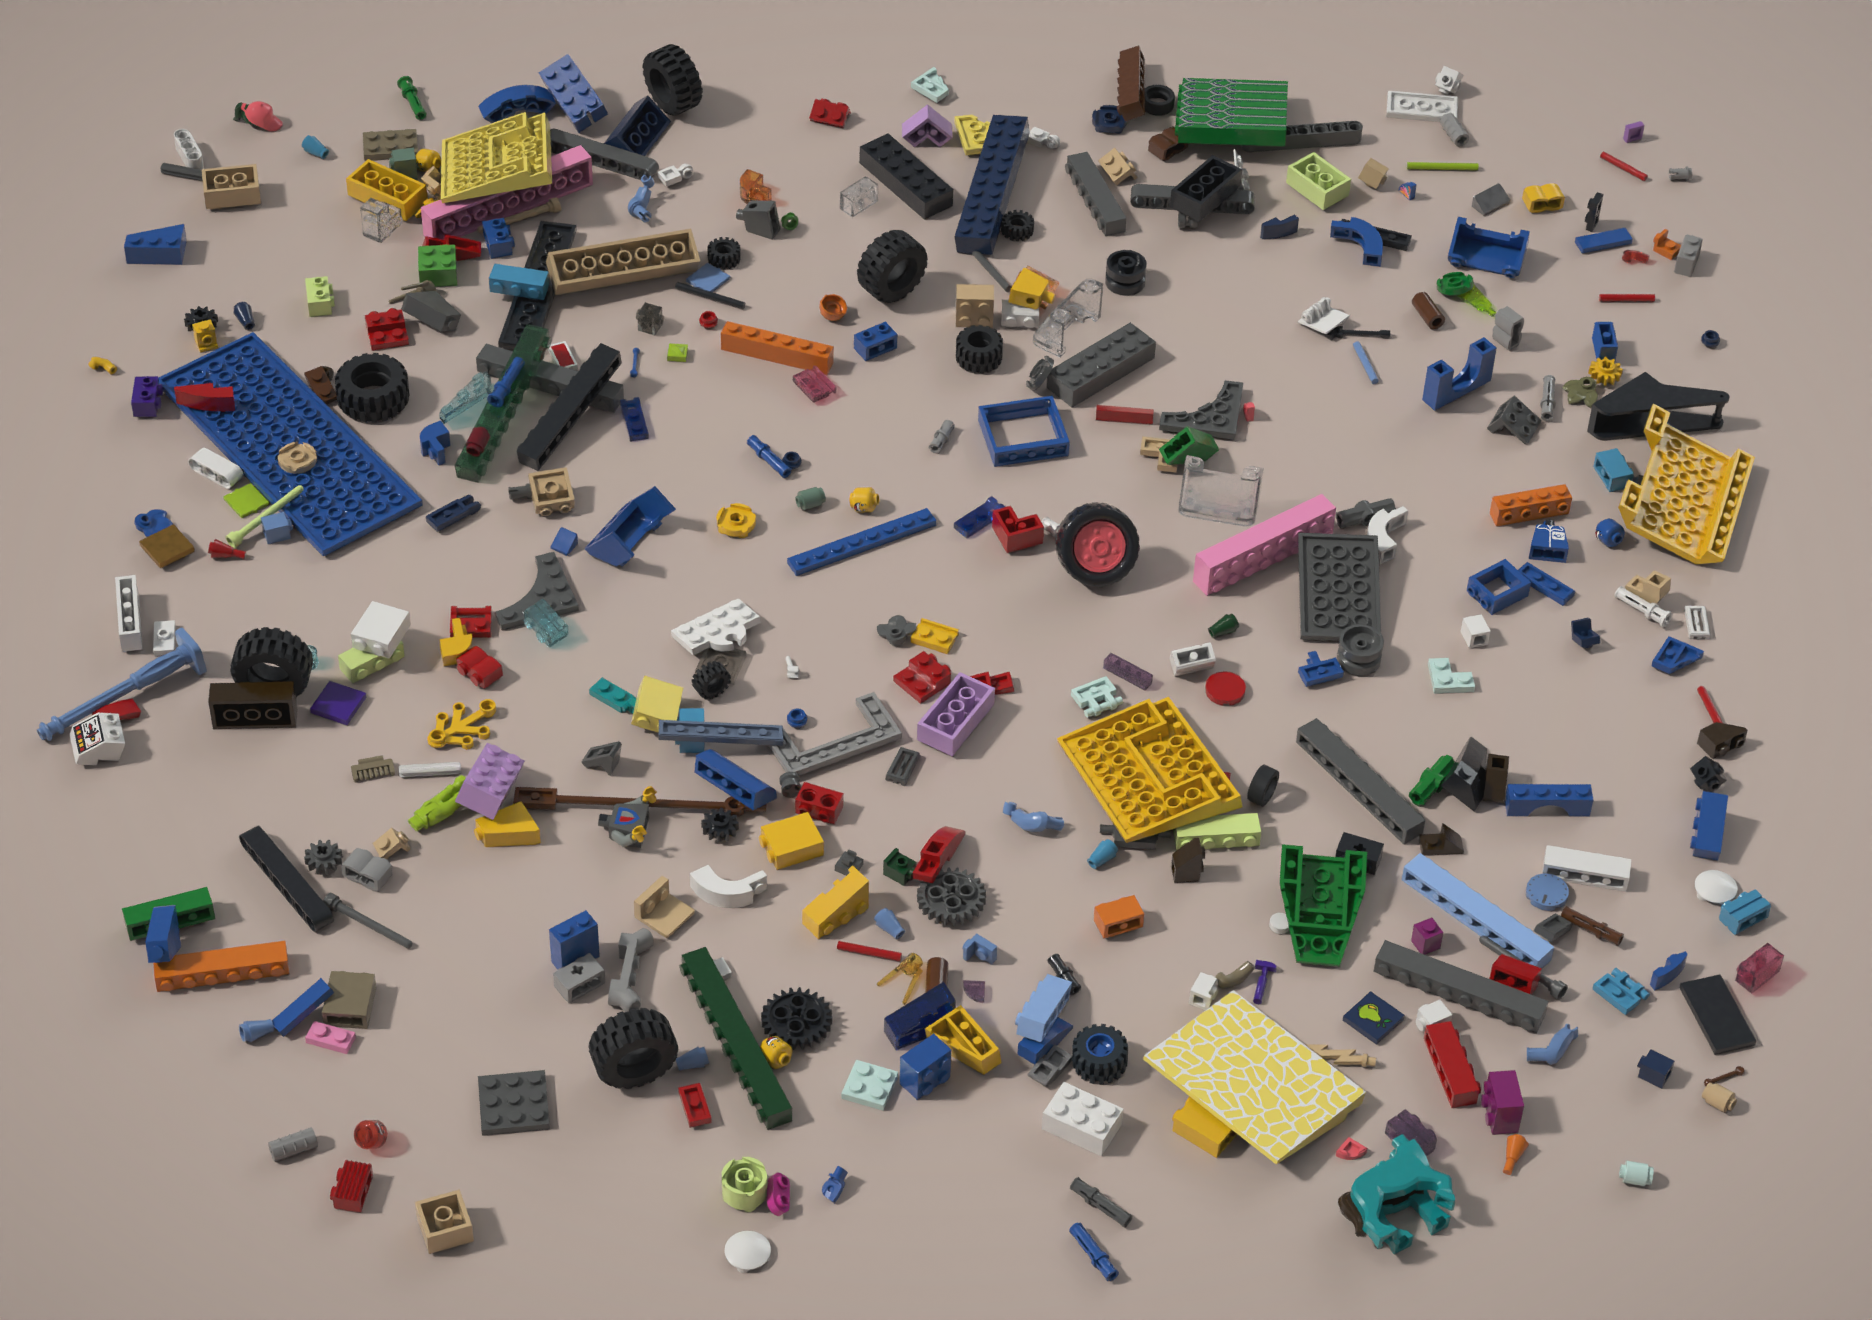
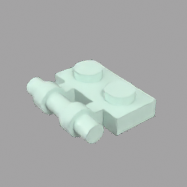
(1094, 692)

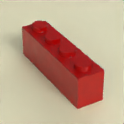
(1452, 1064)

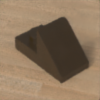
(1445, 843)

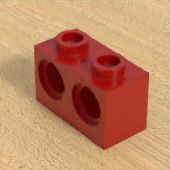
(819, 802)

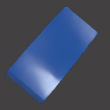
(1673, 967)

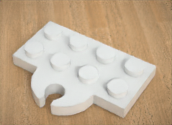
(717, 628)

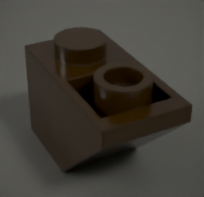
(1721, 738)
(1495, 778)
(1188, 862)

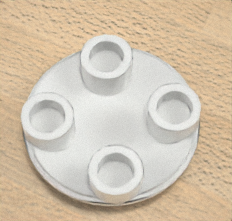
(1715, 886)
(747, 1250)

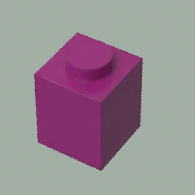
(1427, 936)

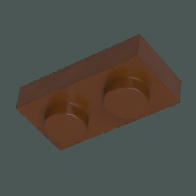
(320, 384)

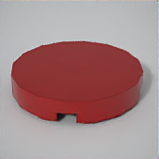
(1225, 688)

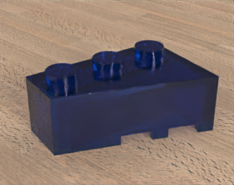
(909, 1022)

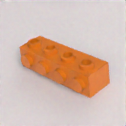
(1530, 505)

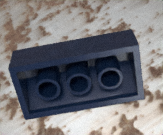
(639, 127)

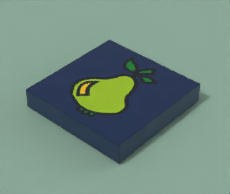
(1373, 1017)

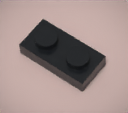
(1594, 206)

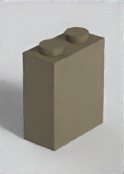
(351, 1000)

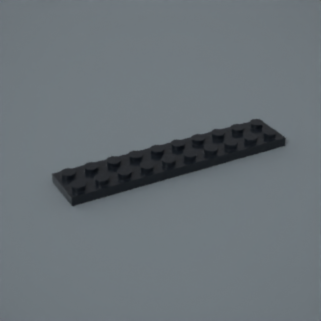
(523, 310)

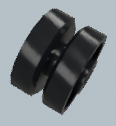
(1125, 272)

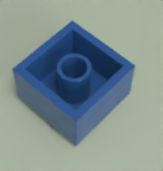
(925, 1066)

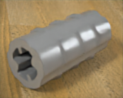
(1454, 129)
(293, 1144)

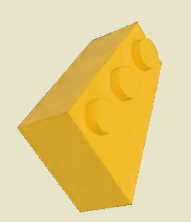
(837, 906)

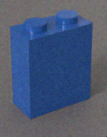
(574, 939)

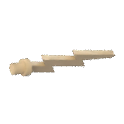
(1342, 1057)

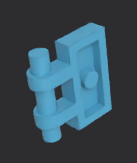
(1617, 994)

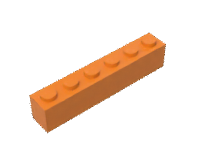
(776, 347)
(222, 966)

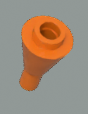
(1515, 1148)

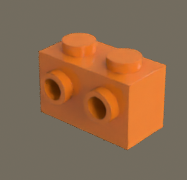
(1118, 916)

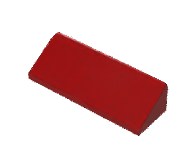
(1124, 414)

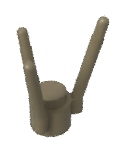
(421, 287)

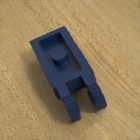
(452, 512)

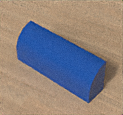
(733, 779)

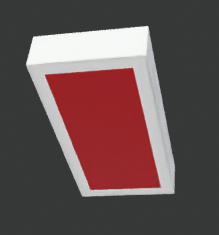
(562, 355)

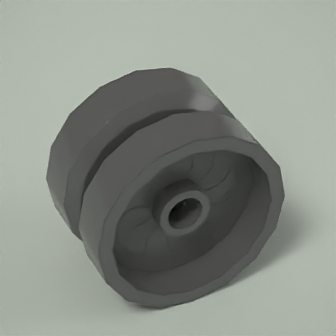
(1360, 649)

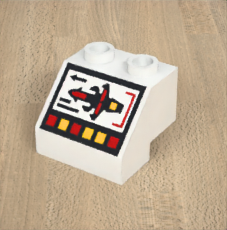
(97, 739)

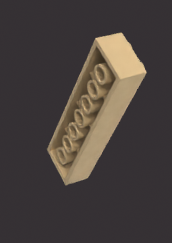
(622, 261)

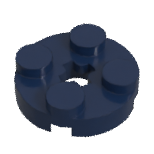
(1103, 124)

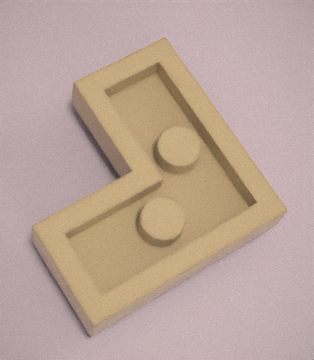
(1150, 447)

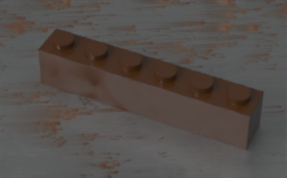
(1131, 83)

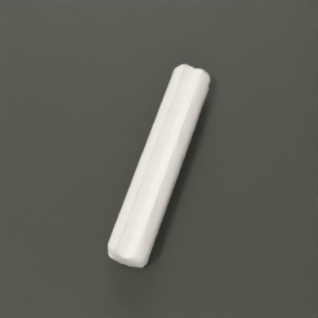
(429, 769)

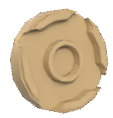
(297, 457)

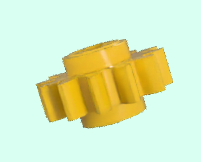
(1605, 371)

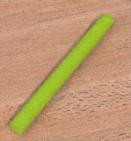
(1442, 166)

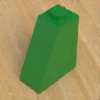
(1190, 443)

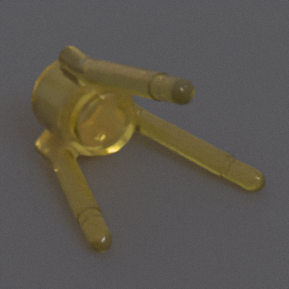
(909, 966)

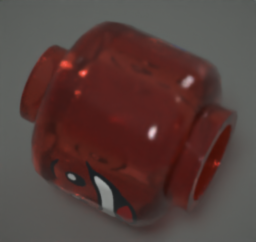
(370, 1134)

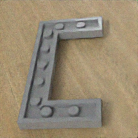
(882, 731)

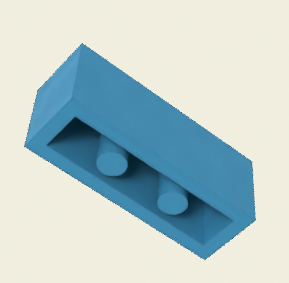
(519, 281)

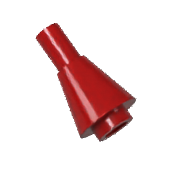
(221, 550)

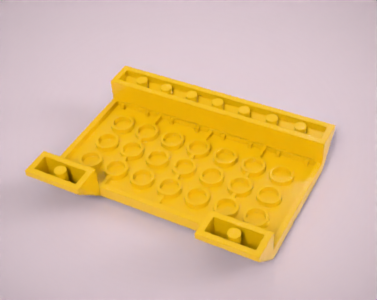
(1686, 493)

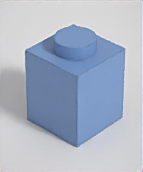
(276, 527)

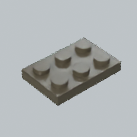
(381, 143)

